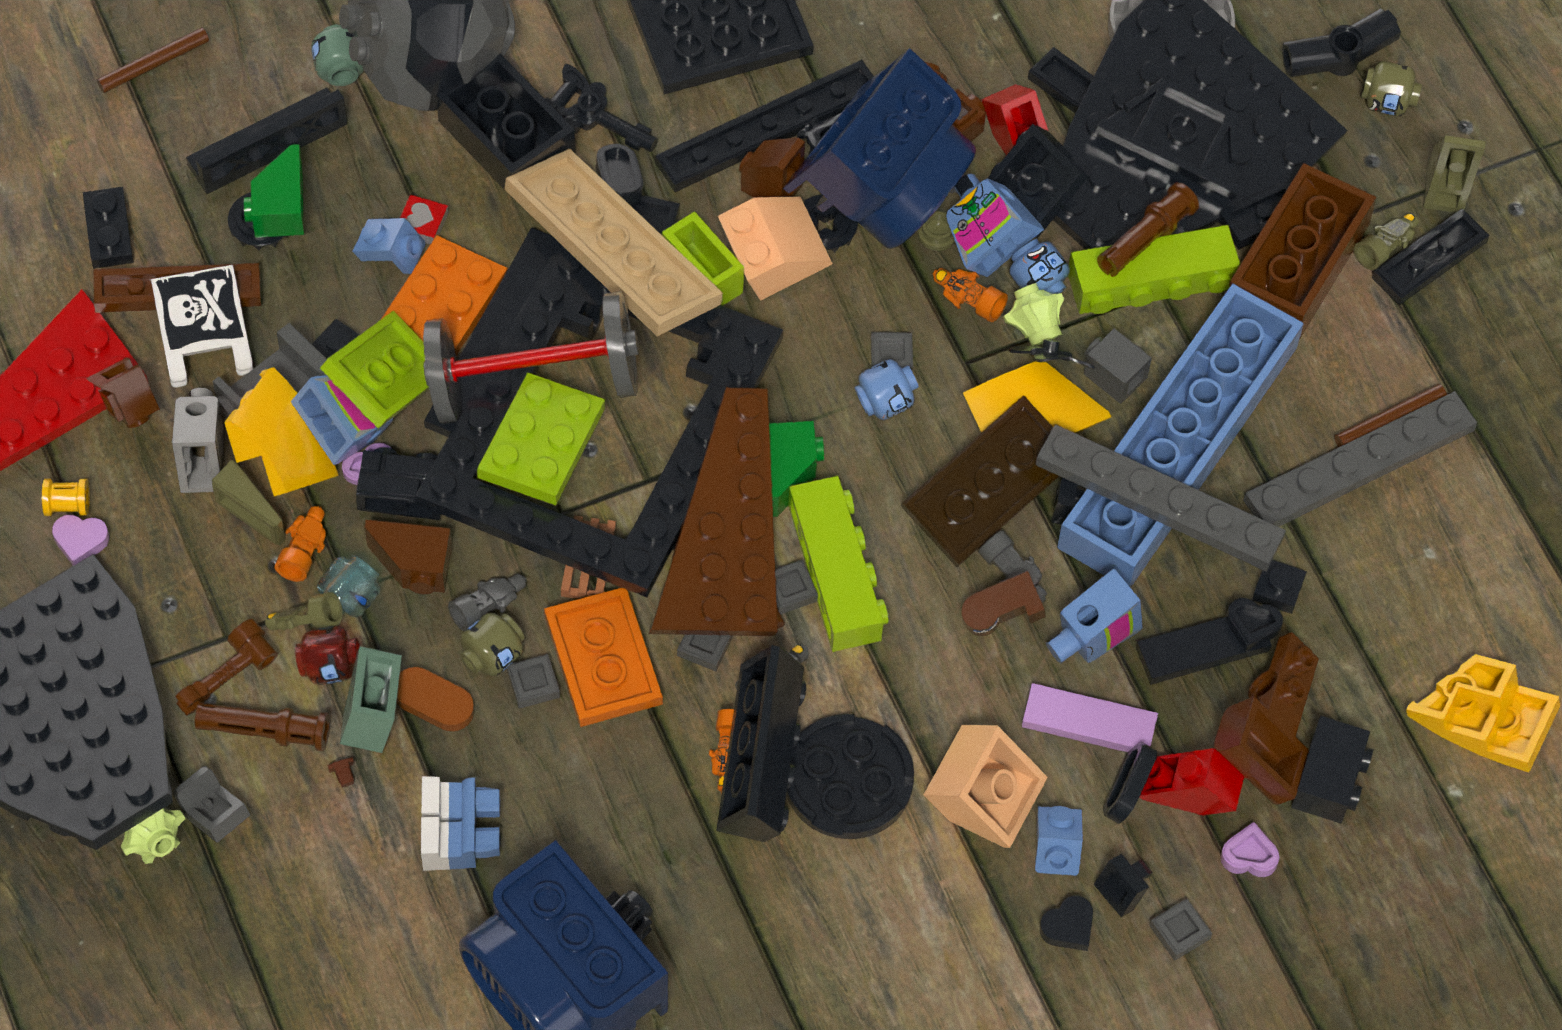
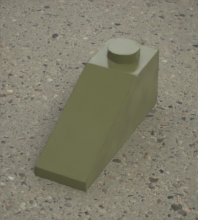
(1452, 173)

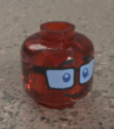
(327, 655)

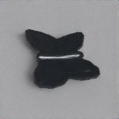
(1048, 352)

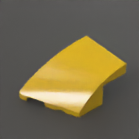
(1046, 390)
(272, 428)
(1489, 712)

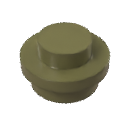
(936, 232)

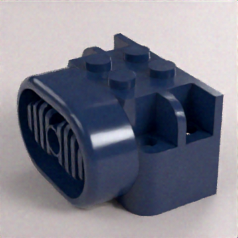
(891, 152)
(561, 953)

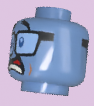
(1041, 265)
(886, 389)

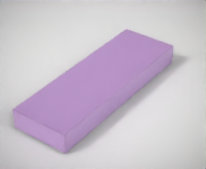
(1088, 719)

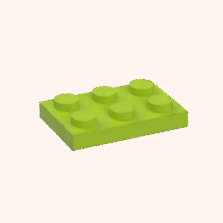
(380, 369)
(541, 438)

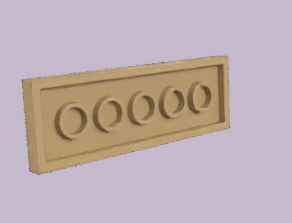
(613, 241)

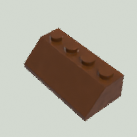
(1305, 243)

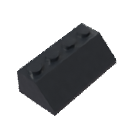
(762, 746)

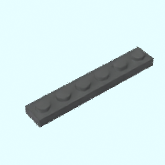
(1361, 461)
(1160, 497)

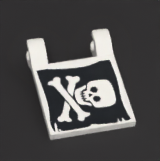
(198, 316)

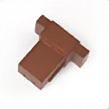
(343, 771)

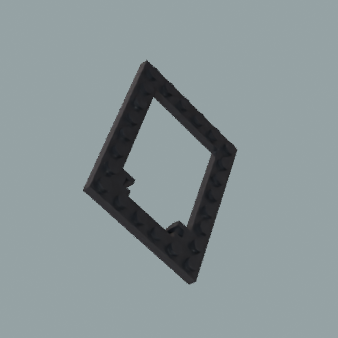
(730, 354)

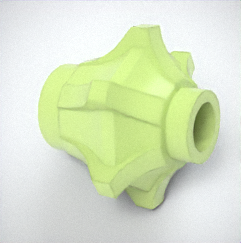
(1036, 314)
(154, 835)

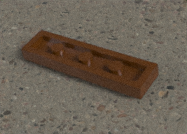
(132, 287)

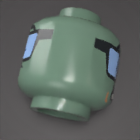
(332, 56)

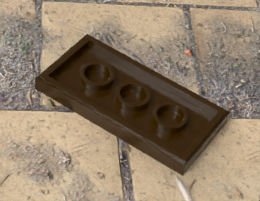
(984, 484)

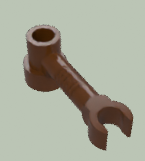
(251, 649)

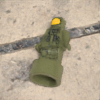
(1375, 249)
(322, 611)

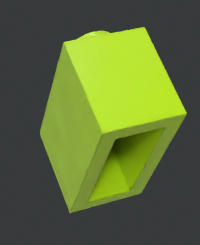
(707, 254)

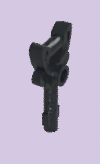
(592, 110)

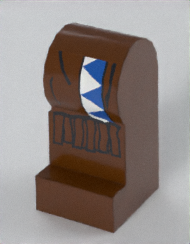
(1000, 603)

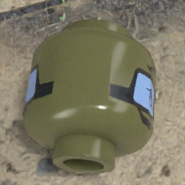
(1391, 88)
(491, 644)

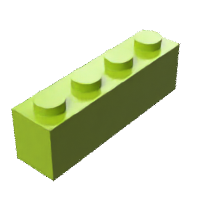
(1167, 269)
(836, 563)

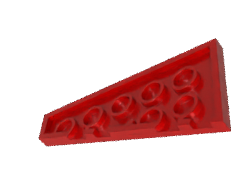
(47, 384)

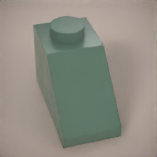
(371, 700)

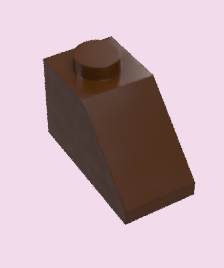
(771, 167)
(412, 553)

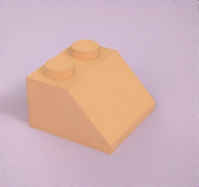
(774, 242)
(986, 784)

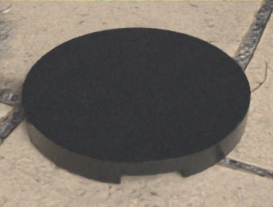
(850, 777)

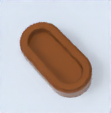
(434, 699)

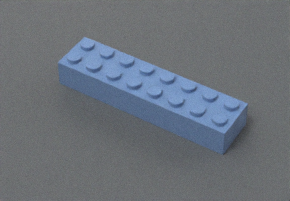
(1186, 426)

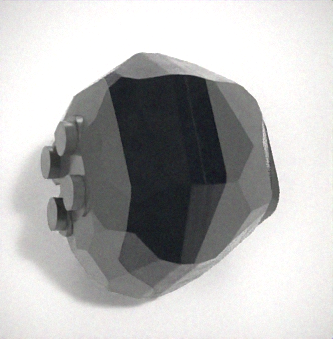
(425, 45)

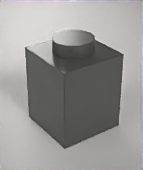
(1118, 365)

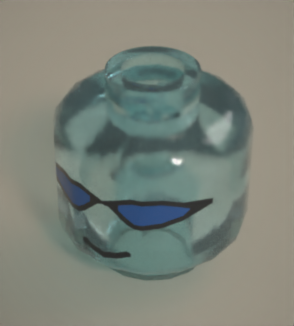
(352, 583)

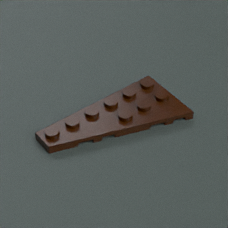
(725, 549)

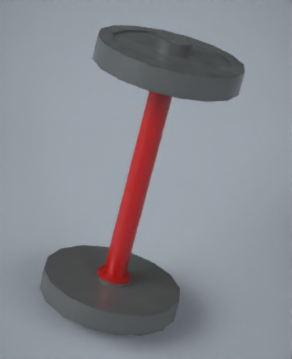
(443, 369)

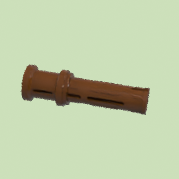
(1158, 220)
(284, 726)

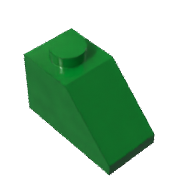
(277, 197)
(793, 458)

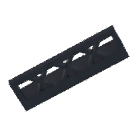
(267, 139)

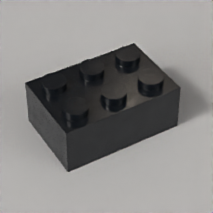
(504, 121)

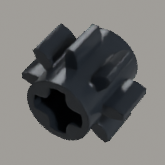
(633, 911)

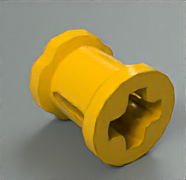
(65, 497)

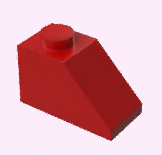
(1012, 113)

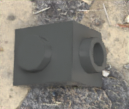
(210, 804)

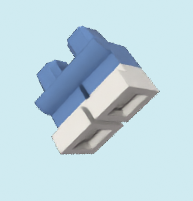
(450, 823)

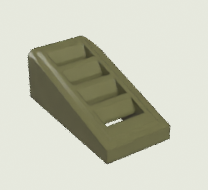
(241, 498)

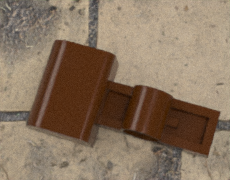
(1262, 730)

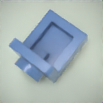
(390, 241)
(1058, 840)

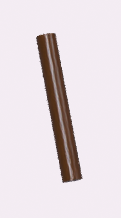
(152, 60)
(1390, 414)

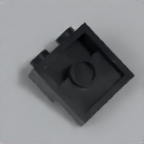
(1040, 174)

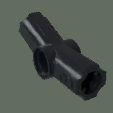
(1327, 52)

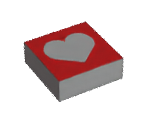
(425, 216)

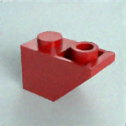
(1194, 782)

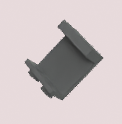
(295, 361)

